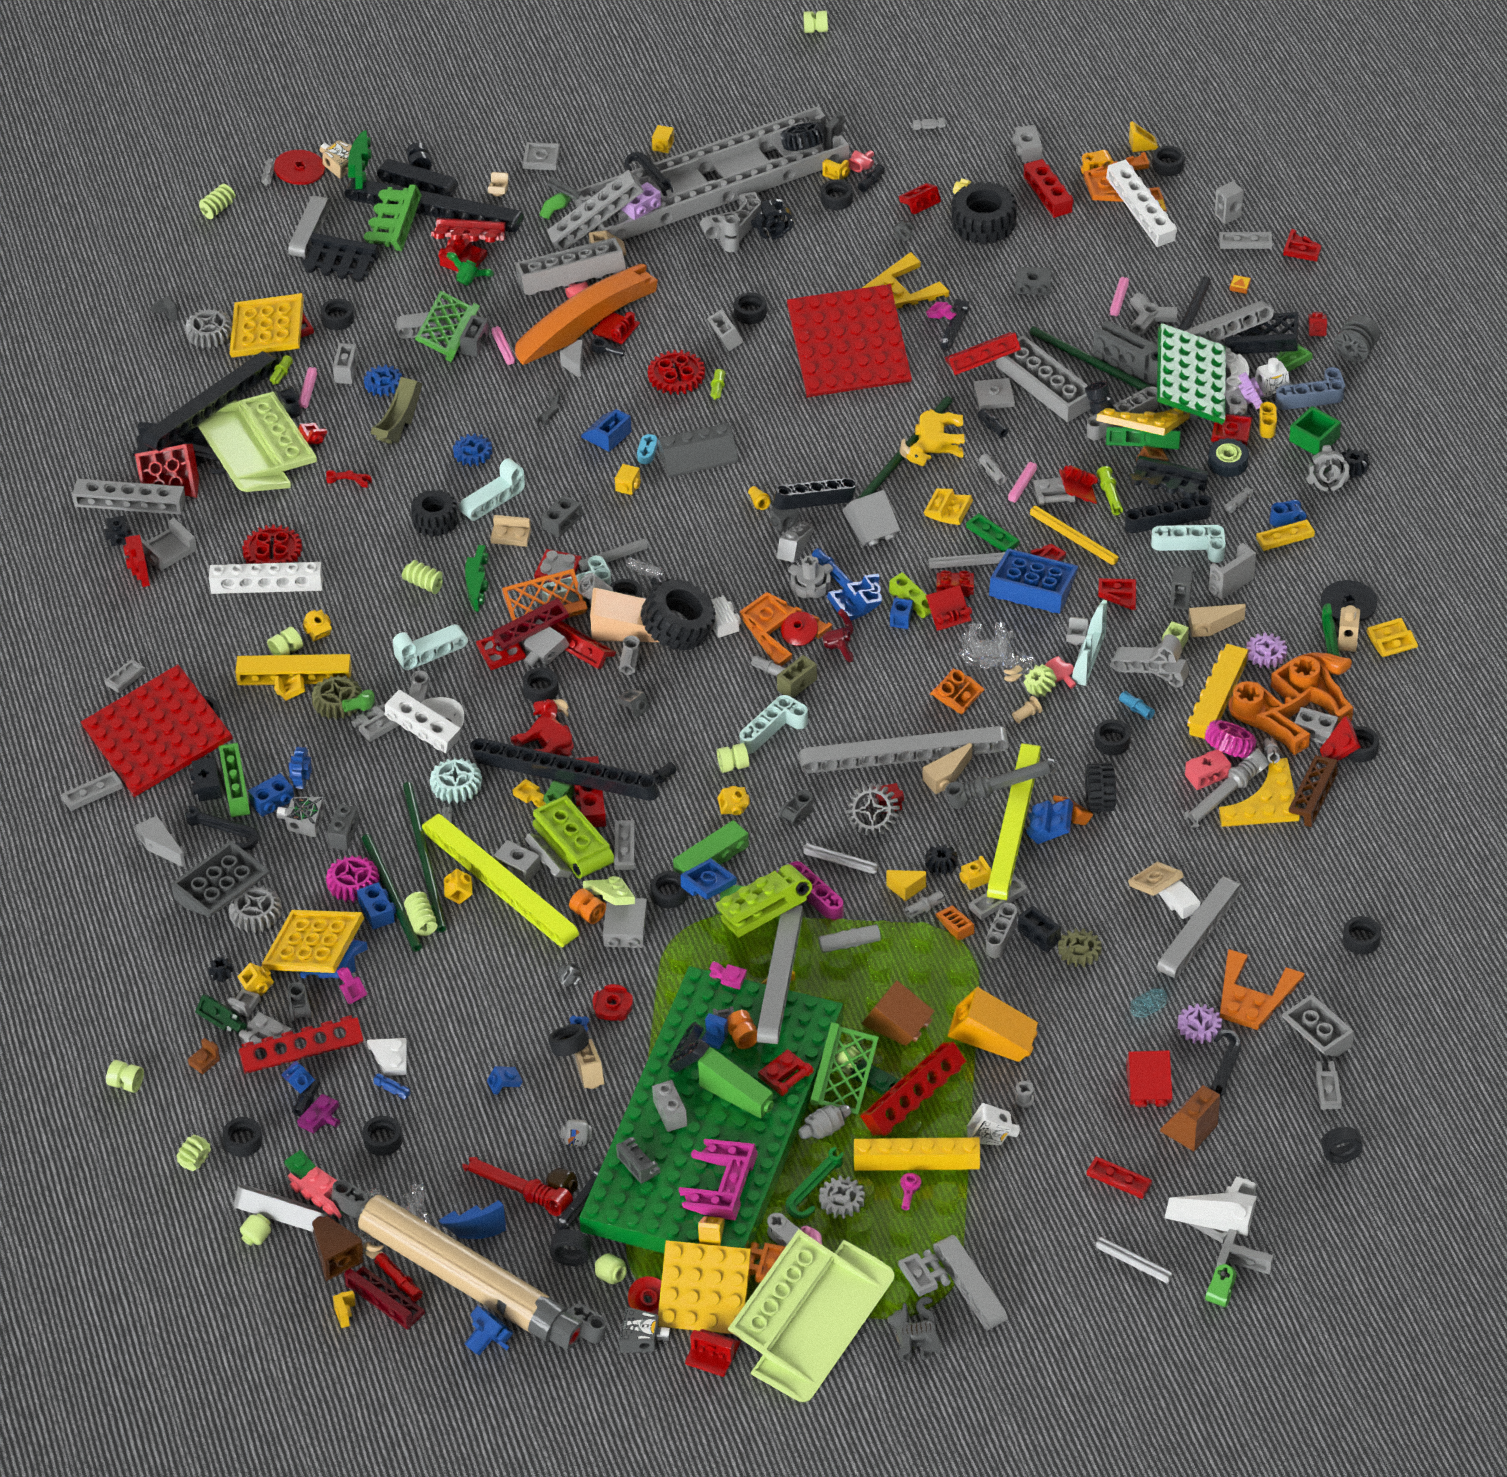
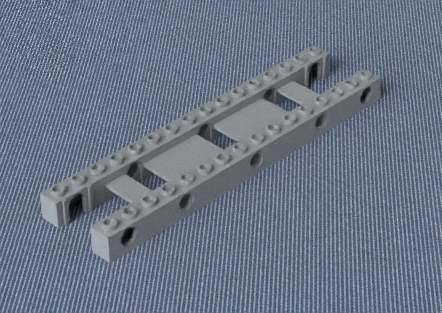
(738, 162)

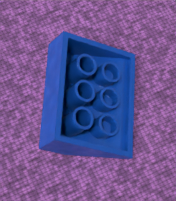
(1032, 580)

